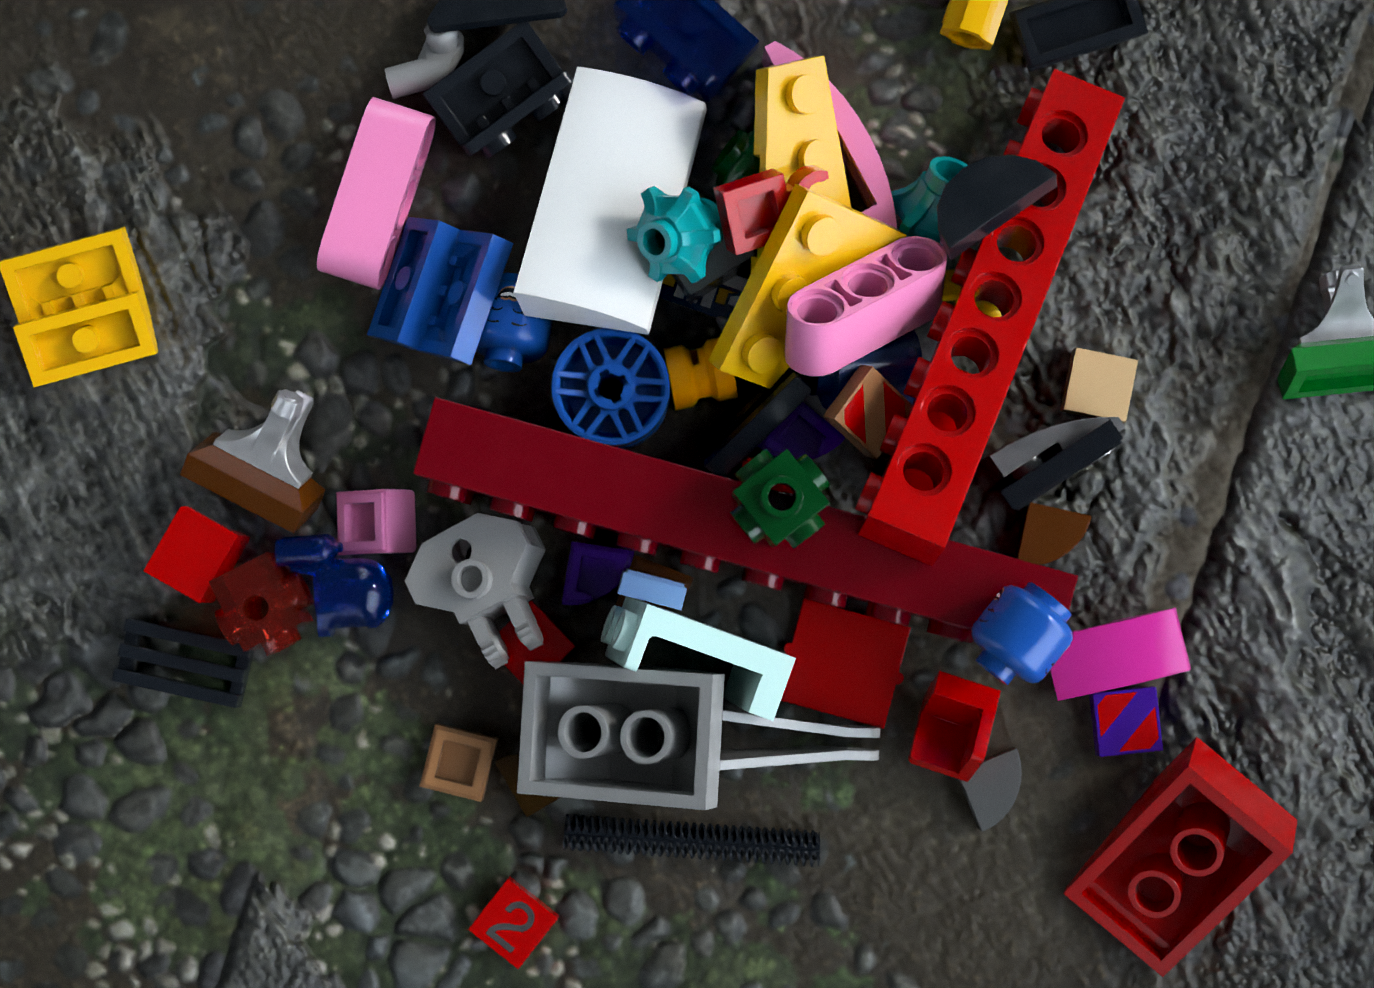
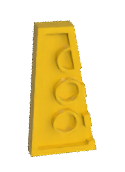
(798, 125)

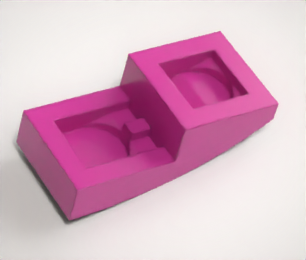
(1121, 654)

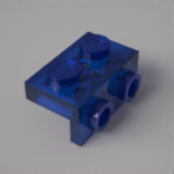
(691, 37)

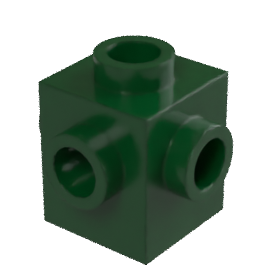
(757, 515)

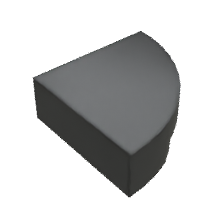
(994, 788)

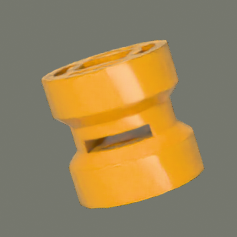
(695, 377)

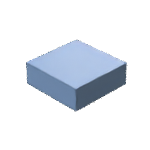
(652, 589)

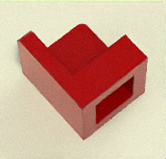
(195, 553)
(954, 726)

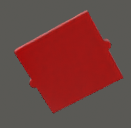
(845, 663)

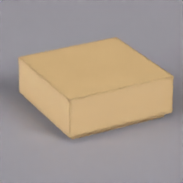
(1098, 384)

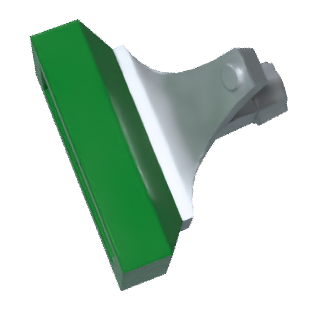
(1341, 349)

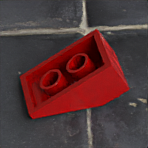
(1183, 857)

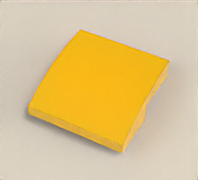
(79, 306)

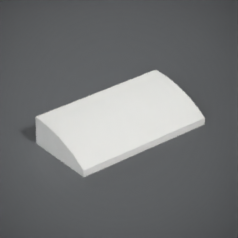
(609, 149)

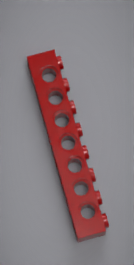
(918, 521)

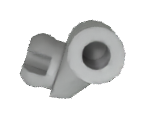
(436, 61)

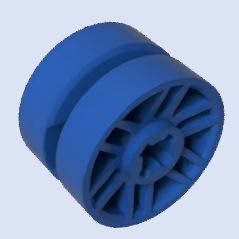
(625, 360)

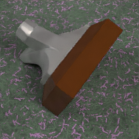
(262, 465)

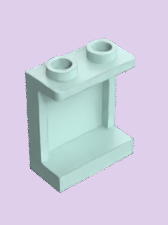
(757, 672)

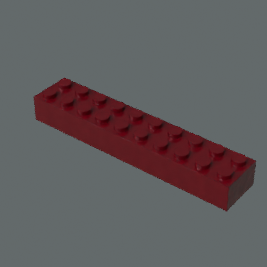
(689, 511)

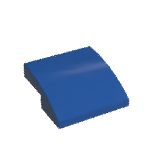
(440, 289)

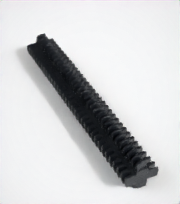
(691, 840)

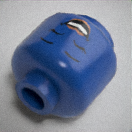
(510, 336)
(1022, 634)

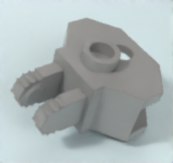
(485, 584)

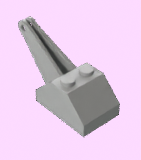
(645, 735)

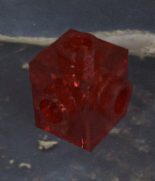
(241, 597)

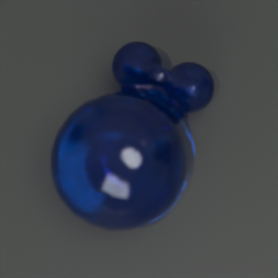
(345, 590)

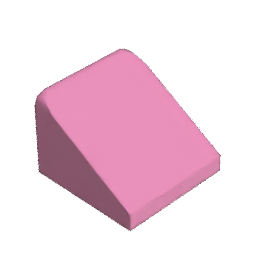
(376, 521)

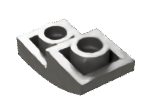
(1028, 453)

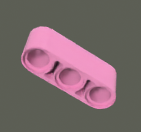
(376, 193)
(864, 305)

